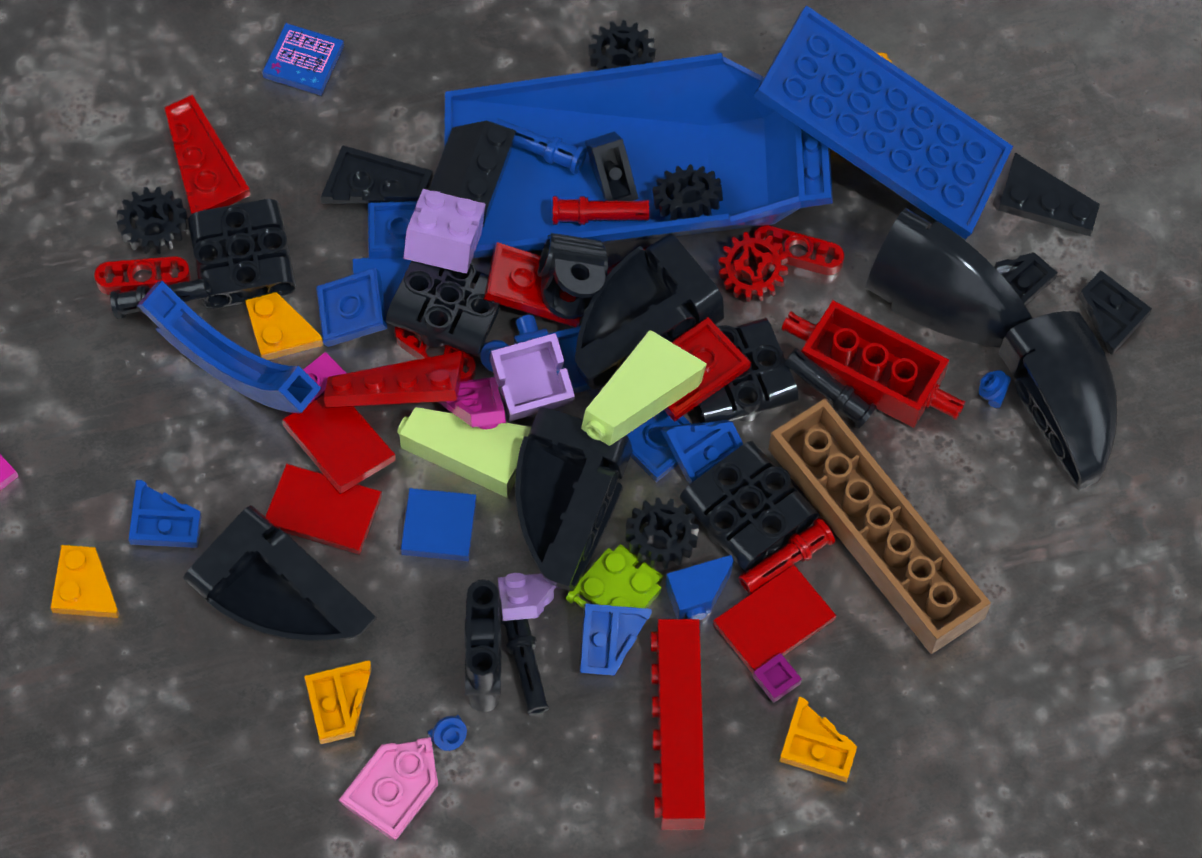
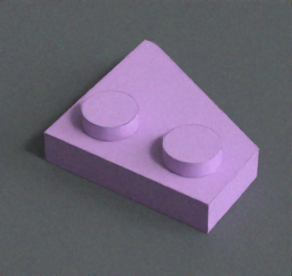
(524, 595)

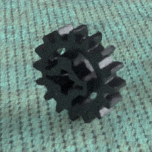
(621, 46)
(687, 193)
(152, 220)
(661, 534)

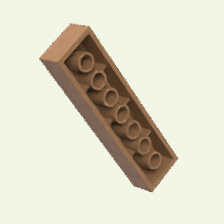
(879, 526)

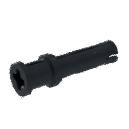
(126, 302)
(841, 396)
(521, 644)

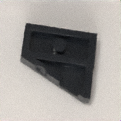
(1027, 275)
(1112, 310)

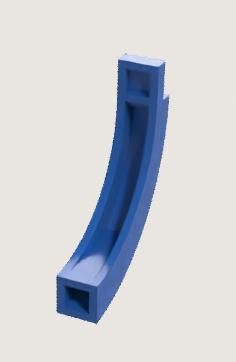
(252, 376)

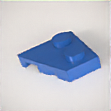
(701, 445)
(161, 520)
(608, 636)

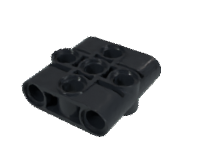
(259, 229)
(445, 304)
(764, 385)
(717, 502)
(483, 646)

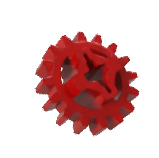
(741, 269)

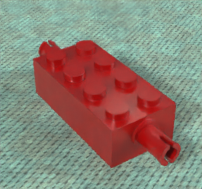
(877, 362)

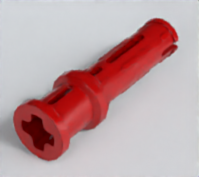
(582, 210)
(799, 549)

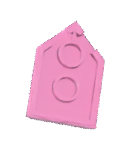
(393, 786)

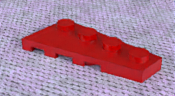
(204, 163)
(405, 382)

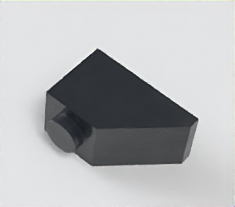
(611, 167)

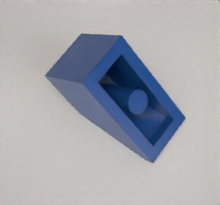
(698, 587)

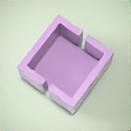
(444, 231)
(530, 377)

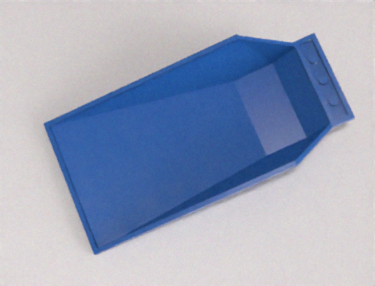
(668, 117)

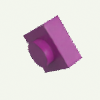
(777, 678)

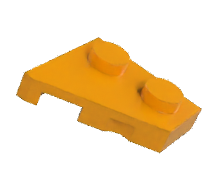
(280, 327)
(82, 584)
(338, 699)
(817, 745)

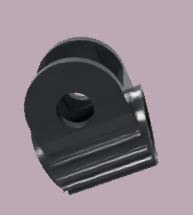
(575, 268)

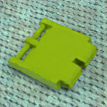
(617, 582)

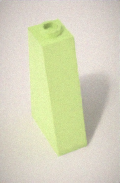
(642, 387)
(473, 453)

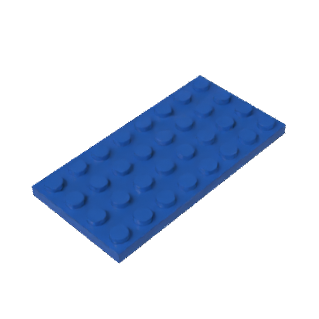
(884, 122)

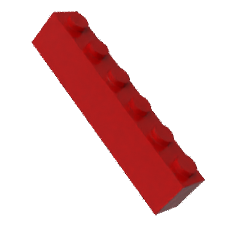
(680, 724)

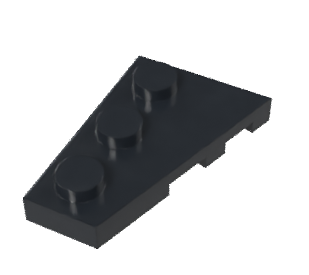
(373, 179)
(1046, 199)

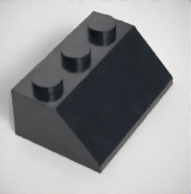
(474, 162)

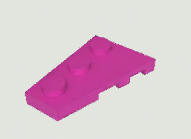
(478, 403)

